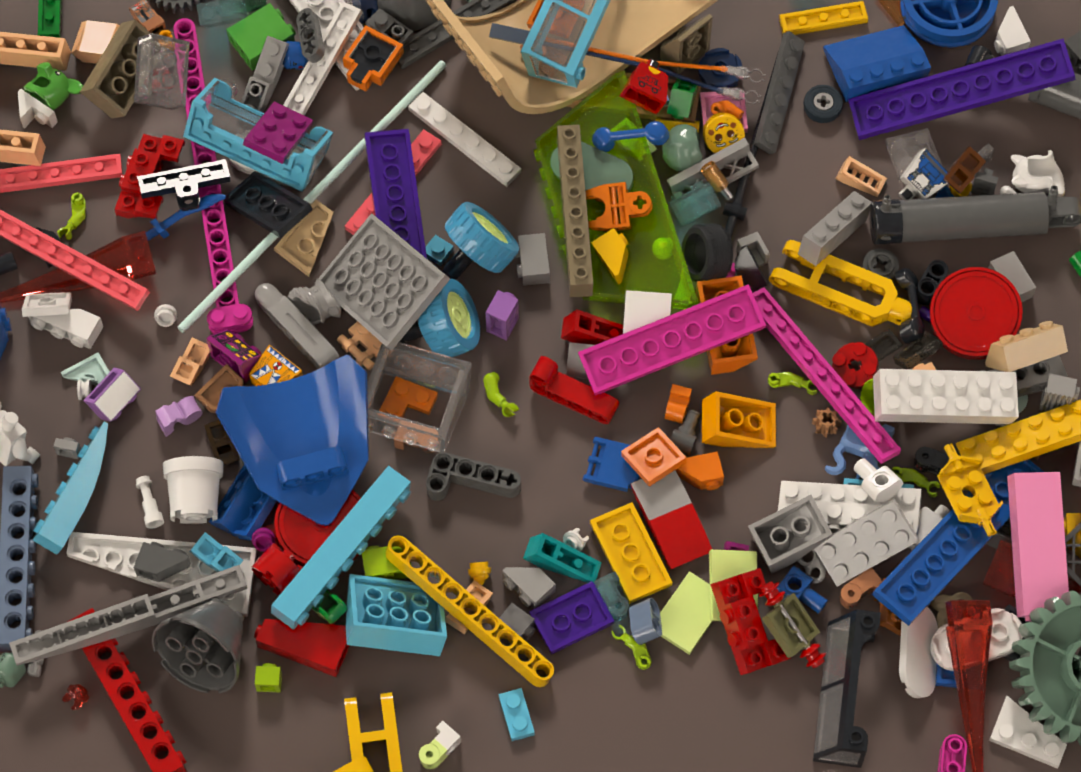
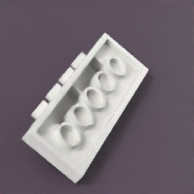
(847, 503)

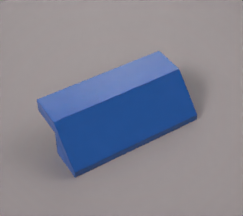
(243, 507)

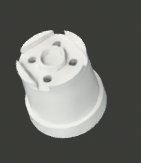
(193, 488)

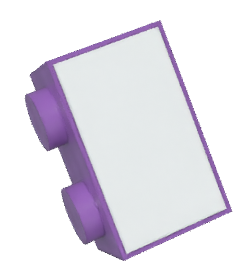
(112, 395)

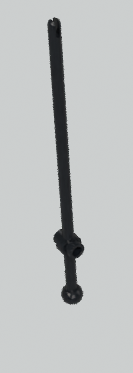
(735, 210)

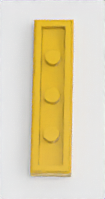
(824, 18)

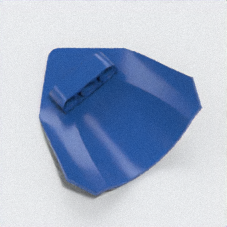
(303, 436)

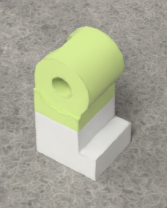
(437, 751)

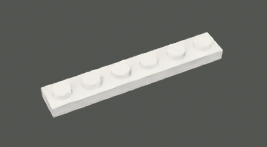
(316, 73)
(464, 139)

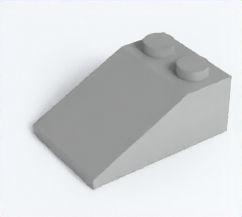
(790, 533)

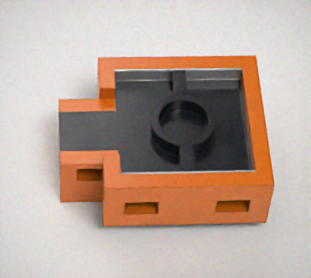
(371, 58)

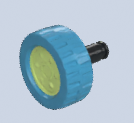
(479, 240)
(449, 322)

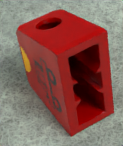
(647, 87)

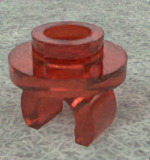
(79, 695)

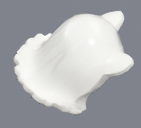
(1037, 174)

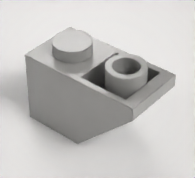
(530, 584)

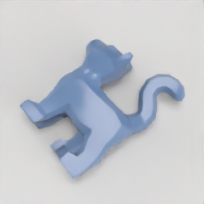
(852, 444)

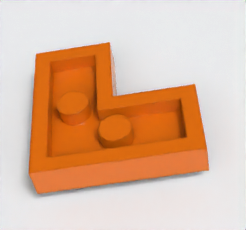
(408, 394)

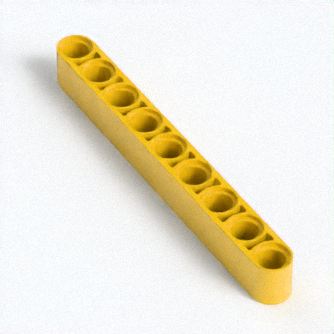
(471, 622)

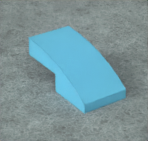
(214, 554)

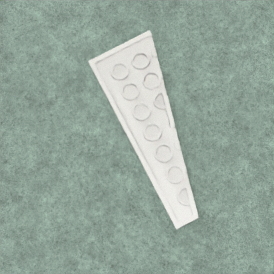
(121, 552)

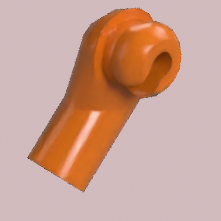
(726, 107)

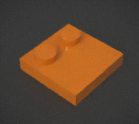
(653, 456)

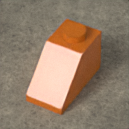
(702, 471)

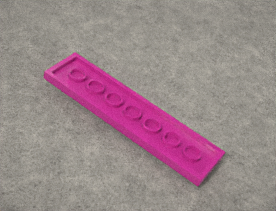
(671, 339)

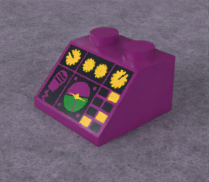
(232, 350)

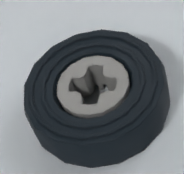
(813, 106)

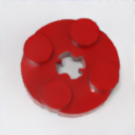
(858, 352)

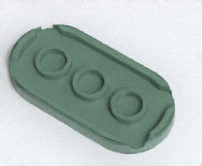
(599, 168)

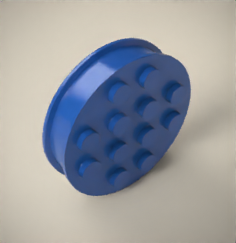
(949, 21)

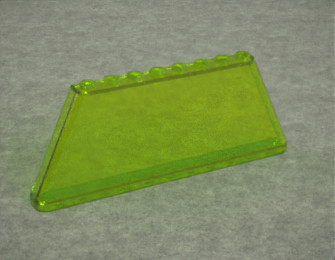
(653, 248)

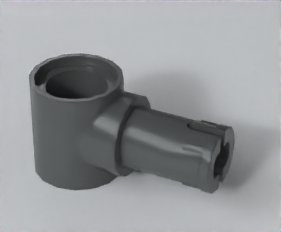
(685, 436)

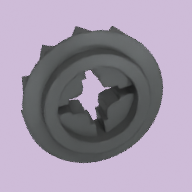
(883, 257)

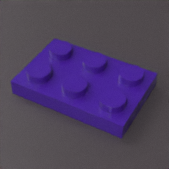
(571, 617)

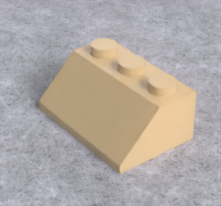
(1027, 347)

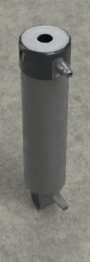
(971, 216)

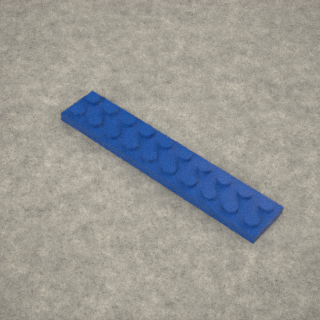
(944, 553)

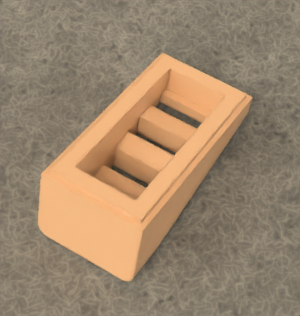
(858, 183)

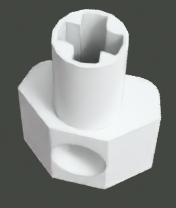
(879, 483)

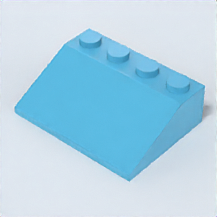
(393, 616)

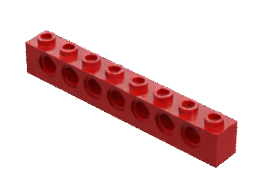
(129, 707)

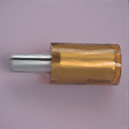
(716, 179)

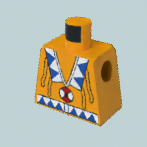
(273, 368)

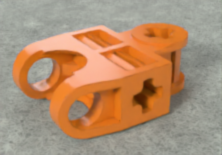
(626, 205)

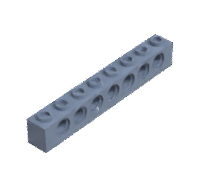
(13, 480)

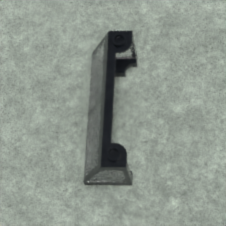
(836, 737)

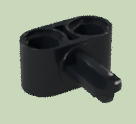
(930, 281)

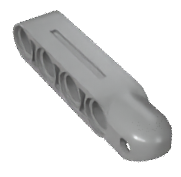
(295, 326)

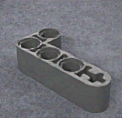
(473, 480)

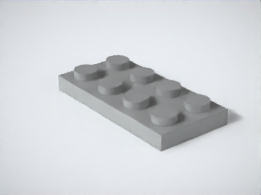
(866, 542)

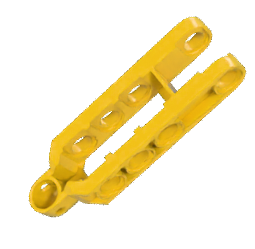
(891, 308)
(390, 733)

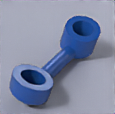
(654, 131)

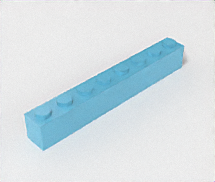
(341, 547)

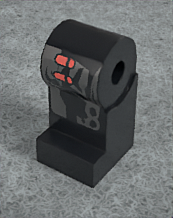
(930, 460)

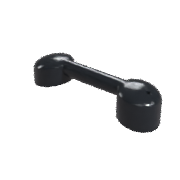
(913, 328)

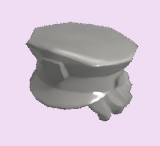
(315, 302)

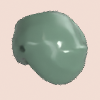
(682, 148)

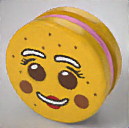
(722, 131)

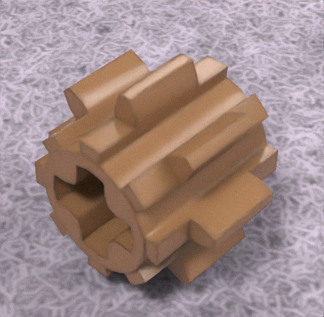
(826, 428)

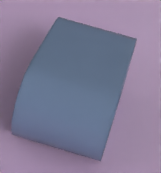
(645, 621)

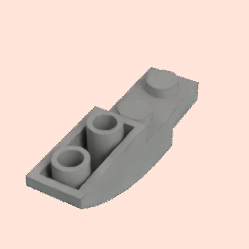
(266, 75)

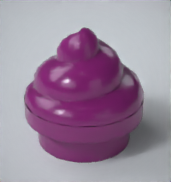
(263, 539)

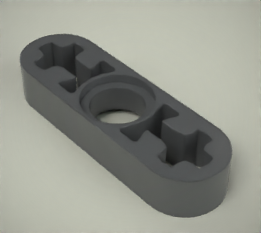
(304, 29)

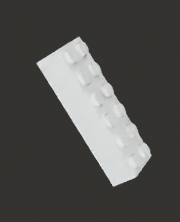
(945, 396)

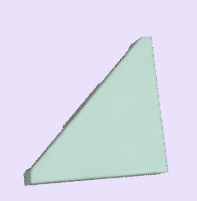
(91, 369)

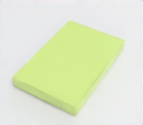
(727, 564)
(687, 613)

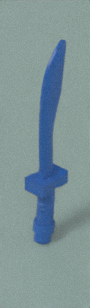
(159, 228)

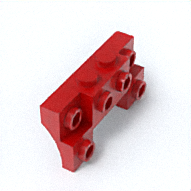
(145, 161)
(744, 623)

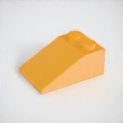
(738, 421)

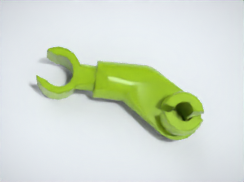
(640, 652)

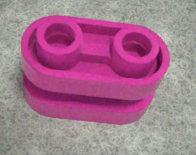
(952, 754)

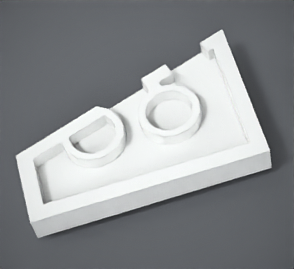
(1026, 737)

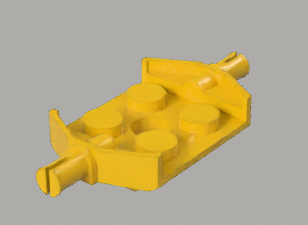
(965, 474)

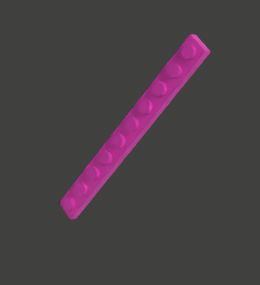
(826, 379)

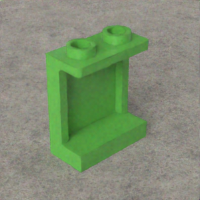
(250, 33)

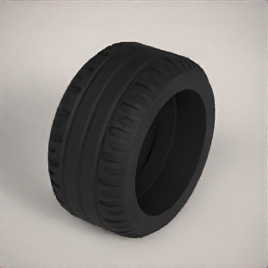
(707, 252)

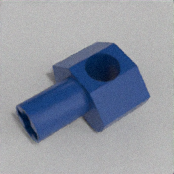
(804, 594)

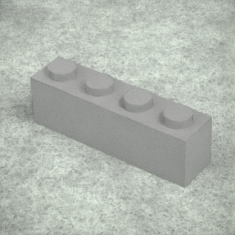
(834, 228)

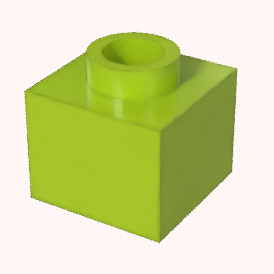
(268, 678)

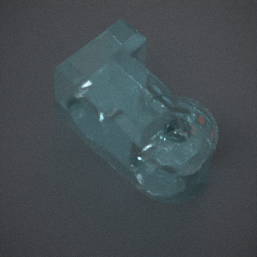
(616, 604)

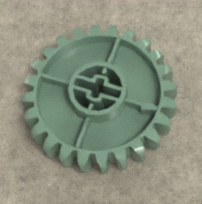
(1050, 667)

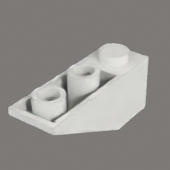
(77, 326)

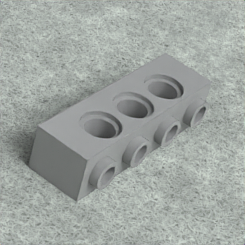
(1034, 382)

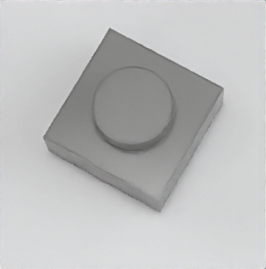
(67, 447)

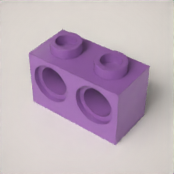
(502, 314)

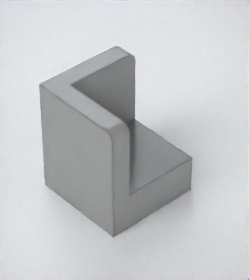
(756, 246)

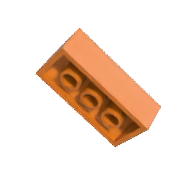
(735, 353)

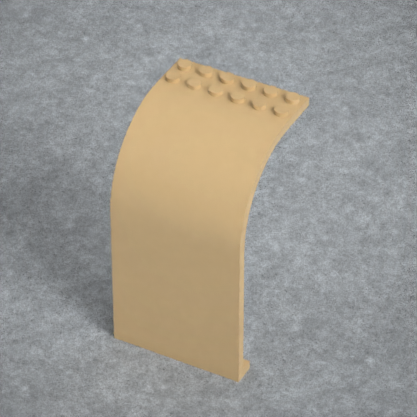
(626, 29)

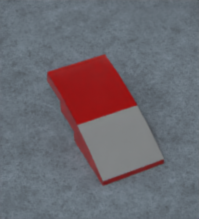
(672, 519)

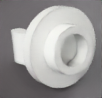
(574, 540)

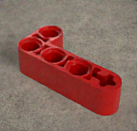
(570, 392)

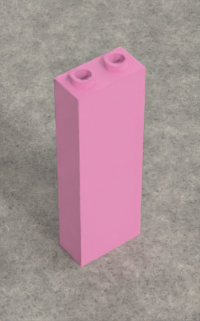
(1037, 539)

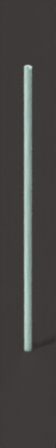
(311, 197)

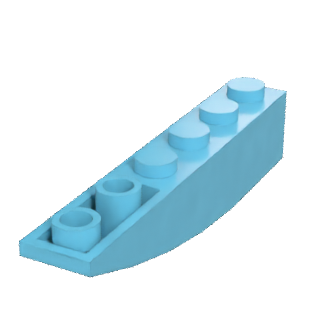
(73, 494)

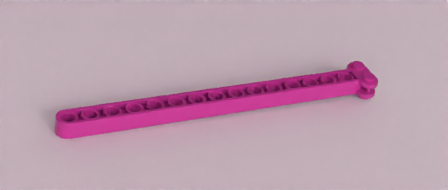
(229, 314)

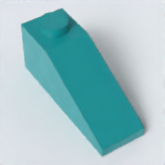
(561, 558)

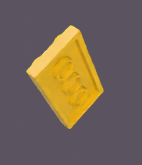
(631, 552)

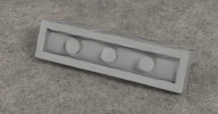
(722, 159)

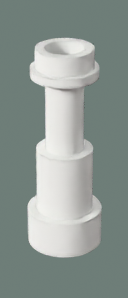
(152, 517)

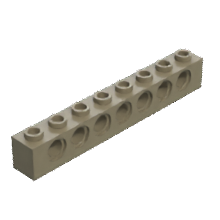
(574, 211)

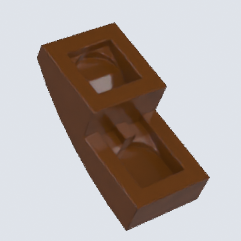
(964, 169)

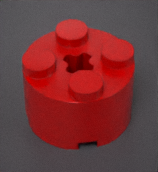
(276, 568)

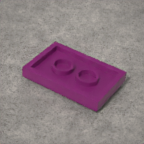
(278, 132)

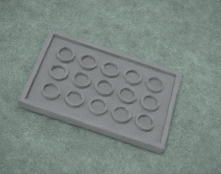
(383, 281)

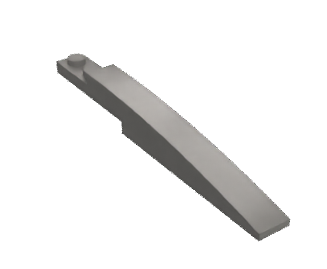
(127, 617)

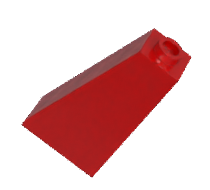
(311, 644)

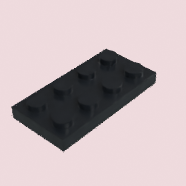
(268, 204)

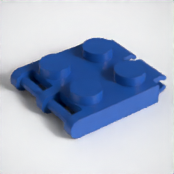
(611, 467)

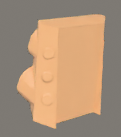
(93, 40)

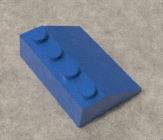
(876, 61)

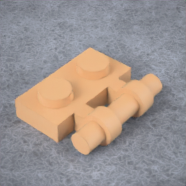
(361, 336)

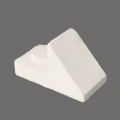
(32, 108)

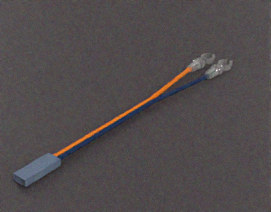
(519, 36)

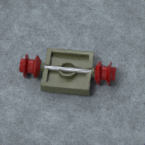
(791, 625)

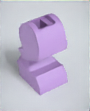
(184, 412)

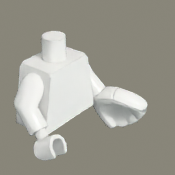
(13, 440)

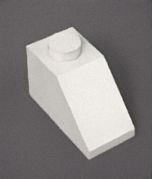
(1011, 34)

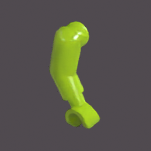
(78, 207)
(788, 378)
(490, 383)
(914, 476)

